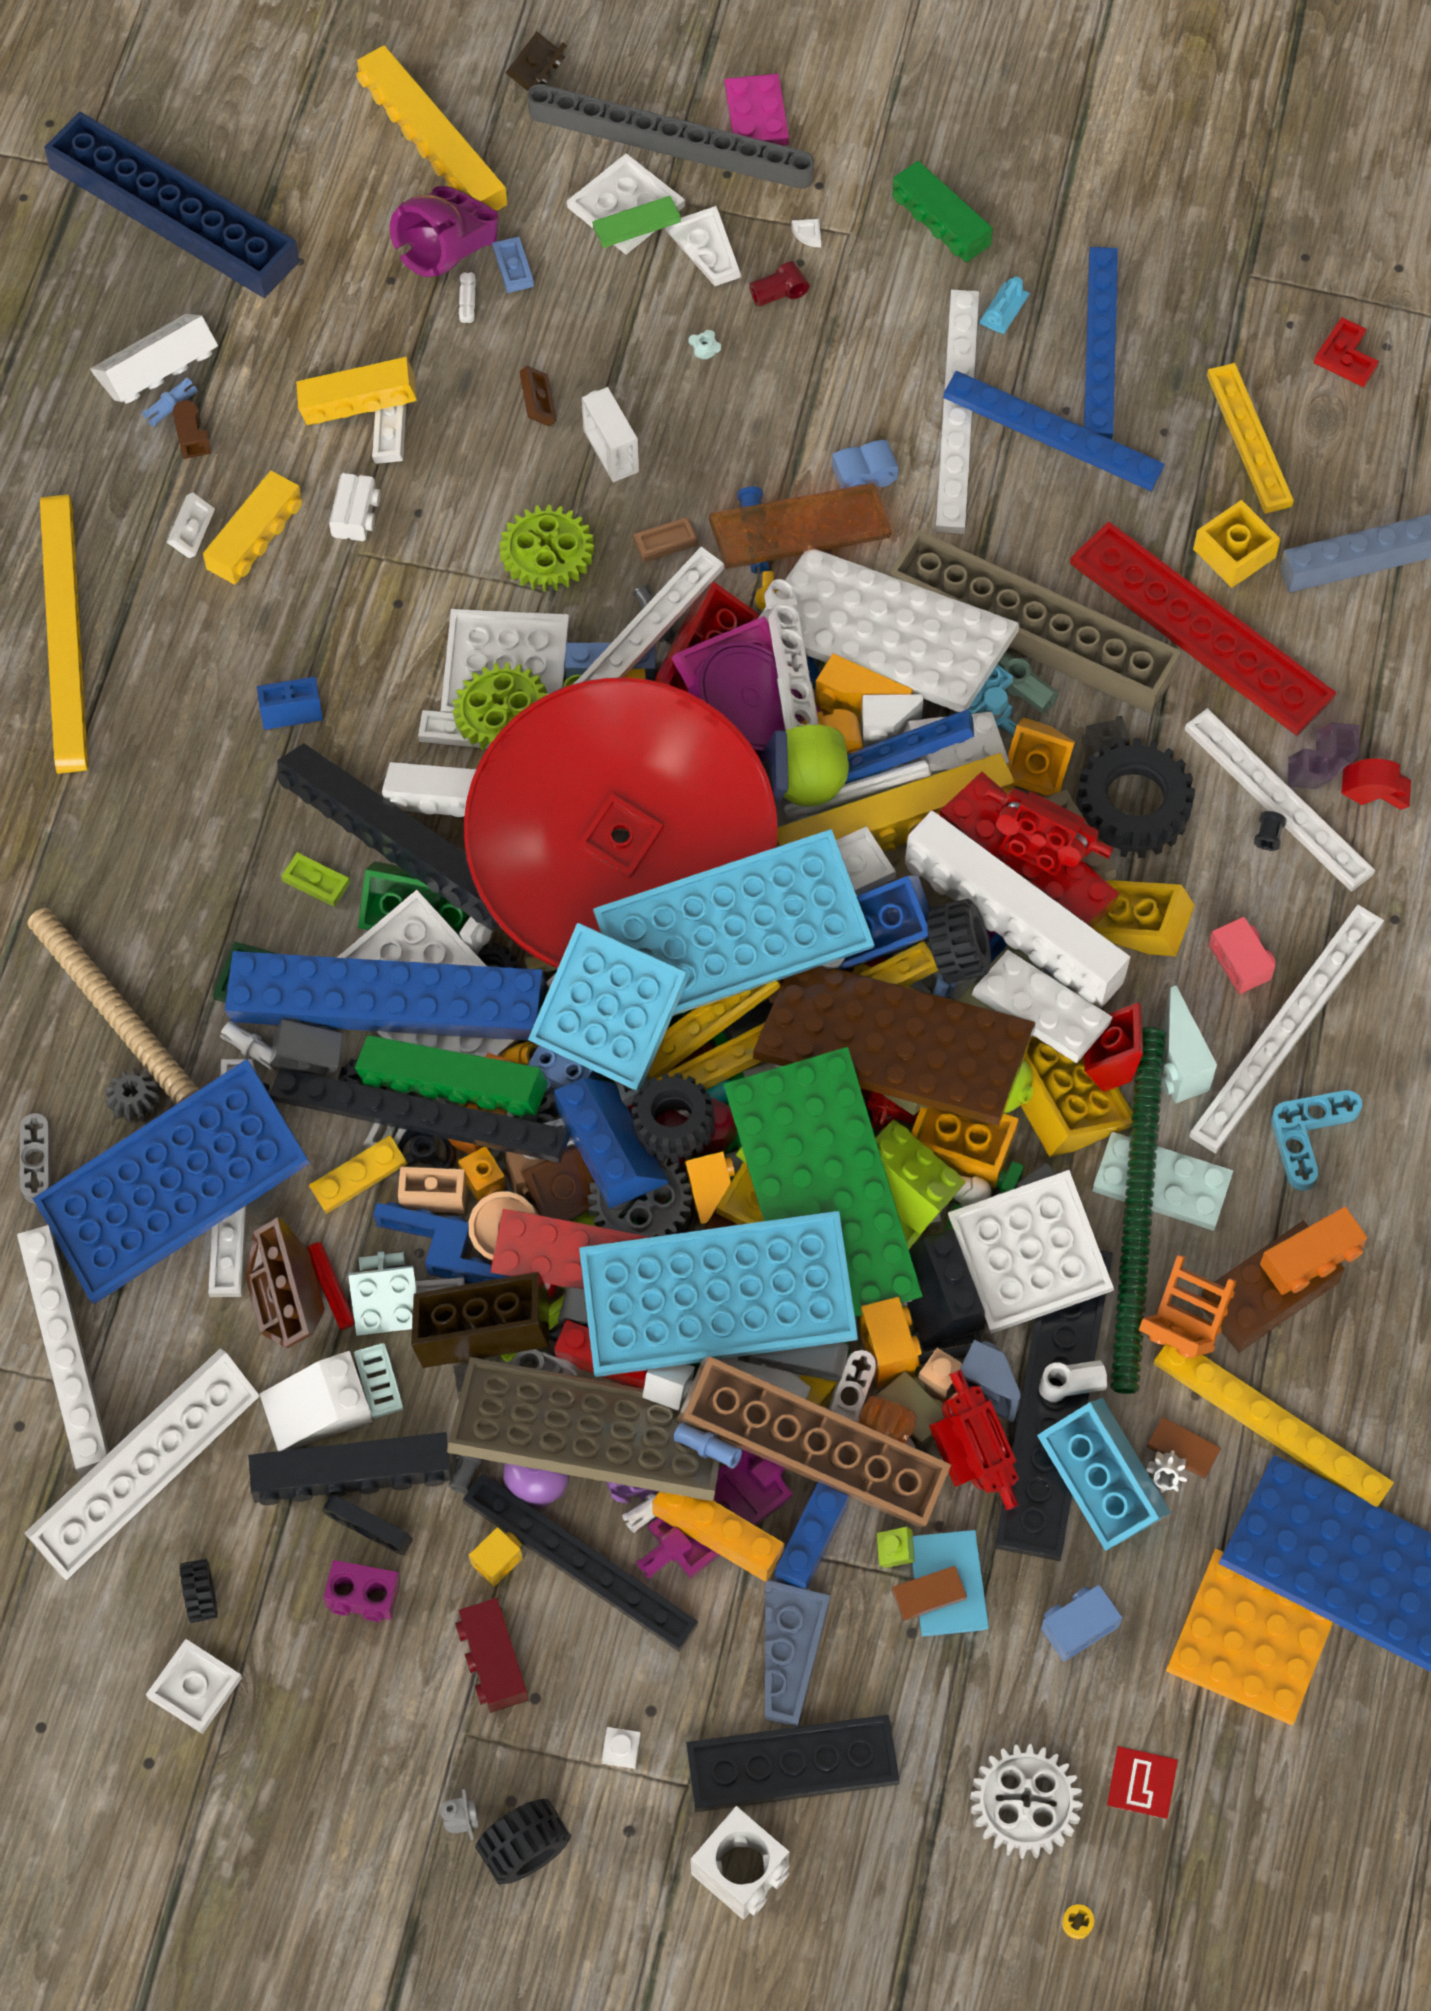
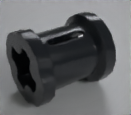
(1270, 830)

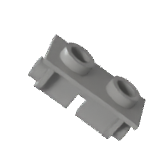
(460, 1815)

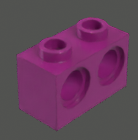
(365, 1582)

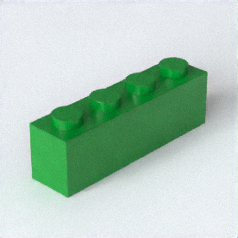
(941, 211)

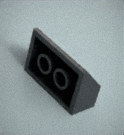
(949, 1295)

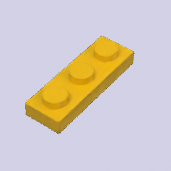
(358, 1174)

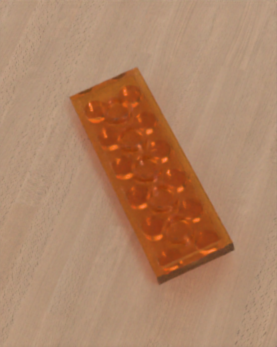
(799, 524)

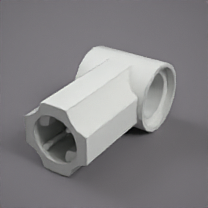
(1075, 1379)

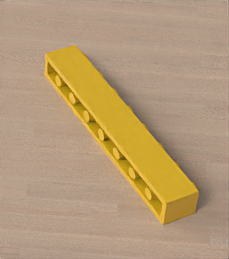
(428, 128)

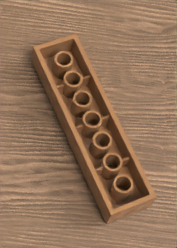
(814, 1442)

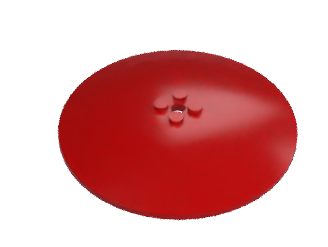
(598, 763)

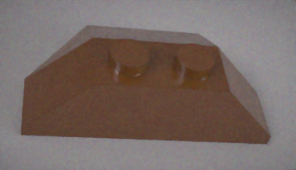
(283, 1285)

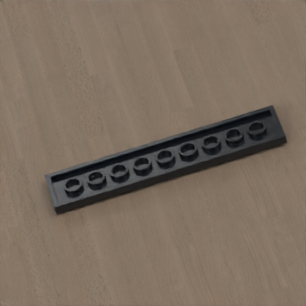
(1044, 1499)

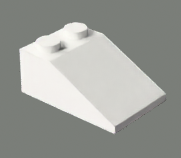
(316, 1403)

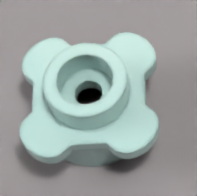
(707, 350)

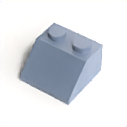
(990, 1370)

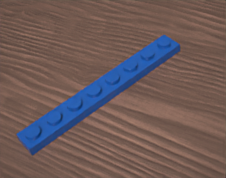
(1101, 341)
(1053, 430)

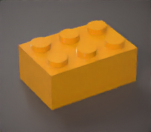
(967, 1143)

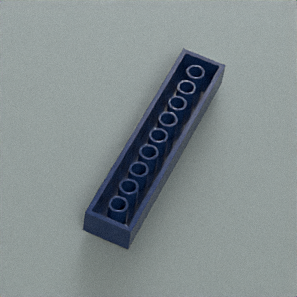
(172, 204)

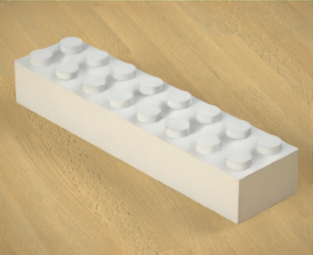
(1017, 910)

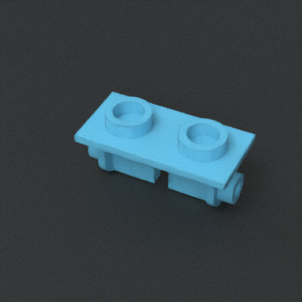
(1005, 306)

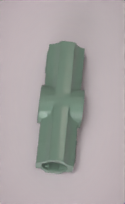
(1029, 686)

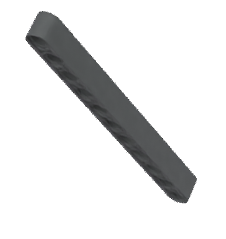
(671, 136)

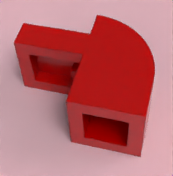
(1376, 779)

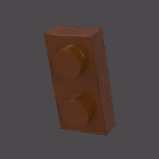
(537, 396)

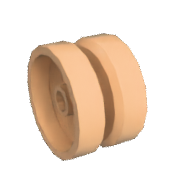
(486, 1219)

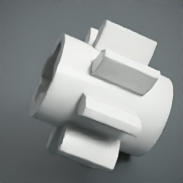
(1168, 1471)

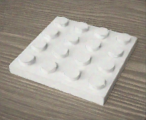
(501, 637)
(1030, 1251)

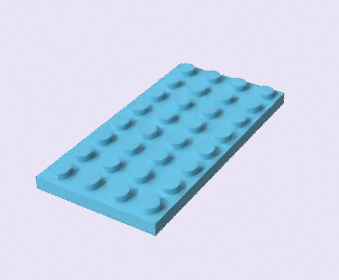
(747, 920)
(717, 1293)

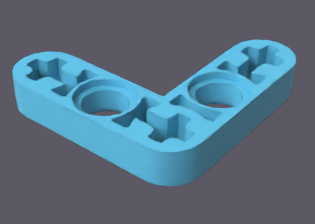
(1298, 1130)

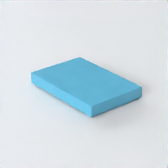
(943, 1551)

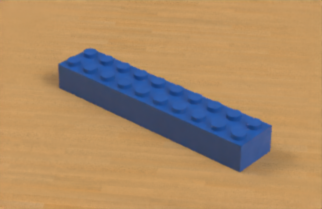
(385, 995)

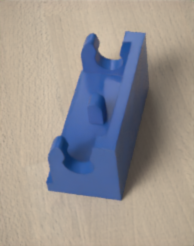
(289, 703)

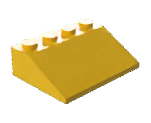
(1068, 1105)

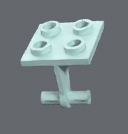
(382, 1296)

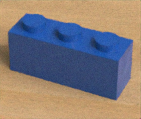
(811, 1537)

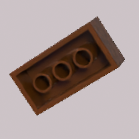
(1258, 1303)

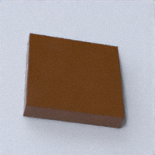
(560, 1188)

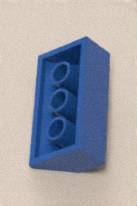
(607, 1140)

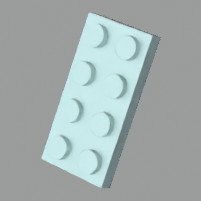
(1182, 1188)

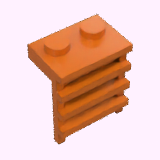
(1183, 1329)

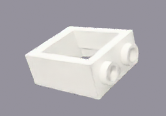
(610, 434)

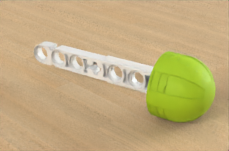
(815, 751)

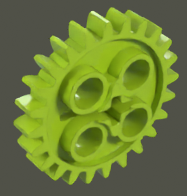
(565, 534)
(497, 704)

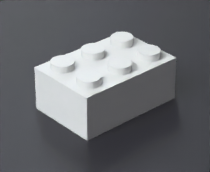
(984, 744)

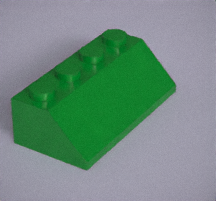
(389, 886)

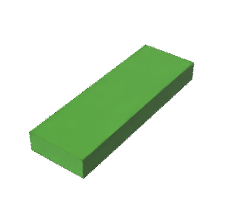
(636, 221)

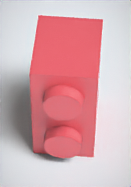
(1242, 955)

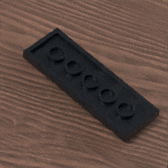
(792, 1763)

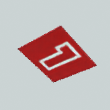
(1142, 1782)

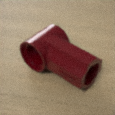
(786, 281)

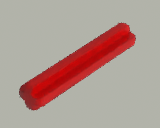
(331, 1286)

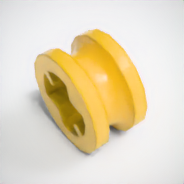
(1083, 1931)

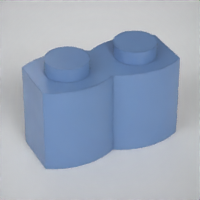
(865, 465)

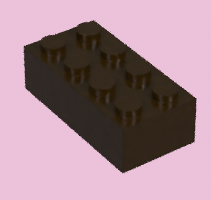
(480, 1320)

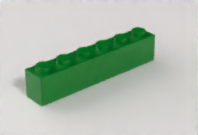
(451, 1076)

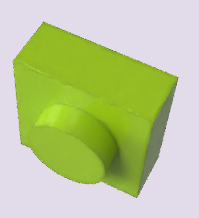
(895, 1547)

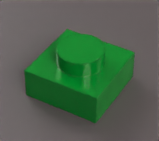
(1008, 1179)

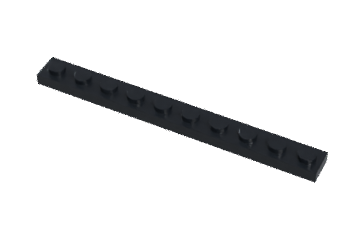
(420, 1115)

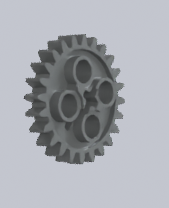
(661, 1217)

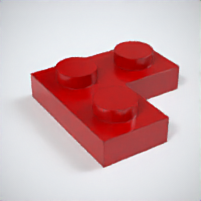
(1340, 353)

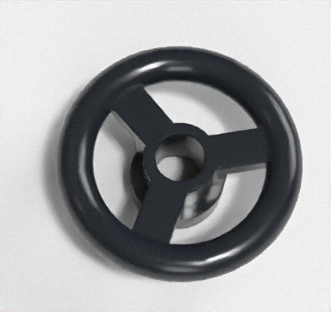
(426, 1141)

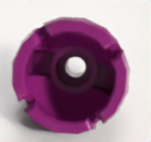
(441, 229)

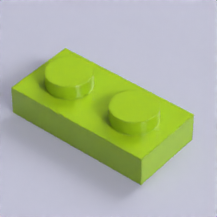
(315, 879)

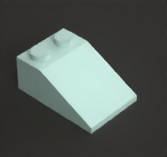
(1187, 1059)

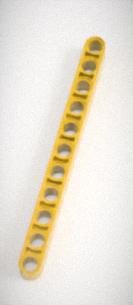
(63, 634)

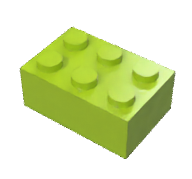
(916, 1176)

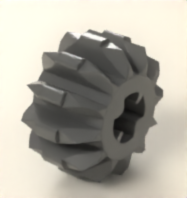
(136, 1105)

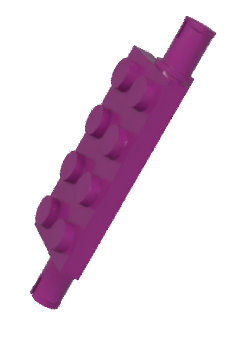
(748, 1490)

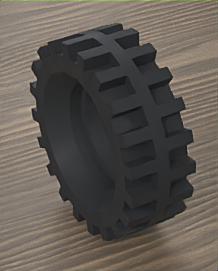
(1130, 831)

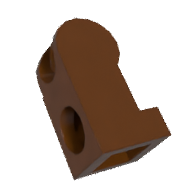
(187, 422)

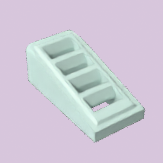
(370, 1355)

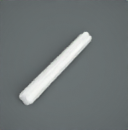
(866, 787)

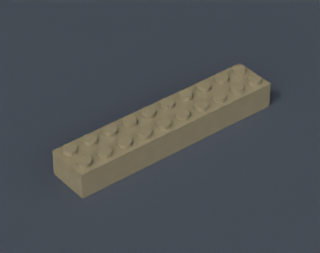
(1050, 625)

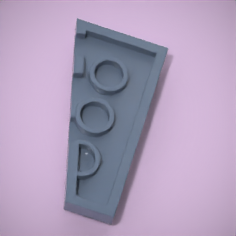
(791, 1643)

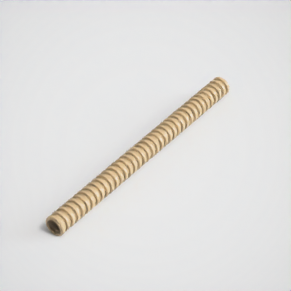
(111, 1005)

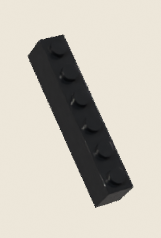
(349, 1468)

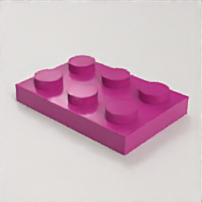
(757, 108)

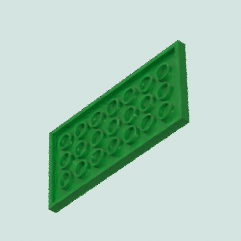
(818, 1154)

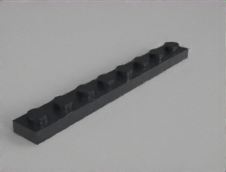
(581, 1562)

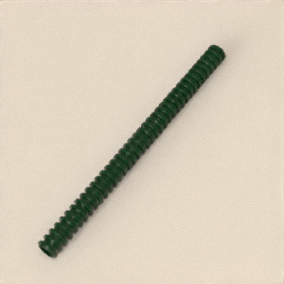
(1138, 1213)

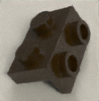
(534, 62)

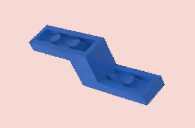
(448, 1242)

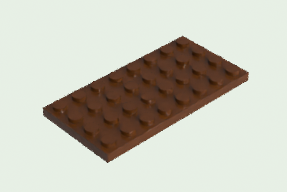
(900, 1040)

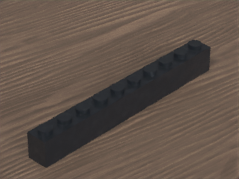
(383, 828)

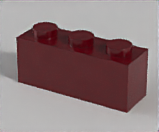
(491, 1656)

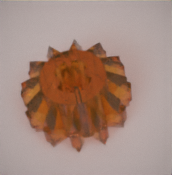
(888, 1418)

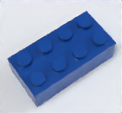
(894, 917)

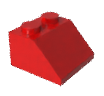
(1117, 1050)

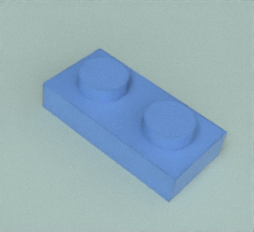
(513, 264)

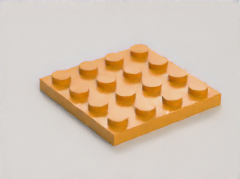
(1249, 1643)

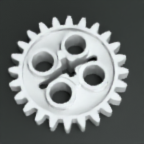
(1024, 1832)

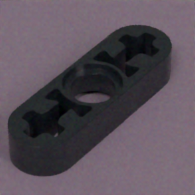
(367, 1524)

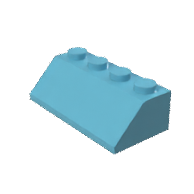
(1103, 1473)

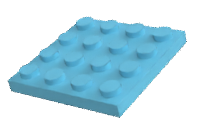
(609, 1006)

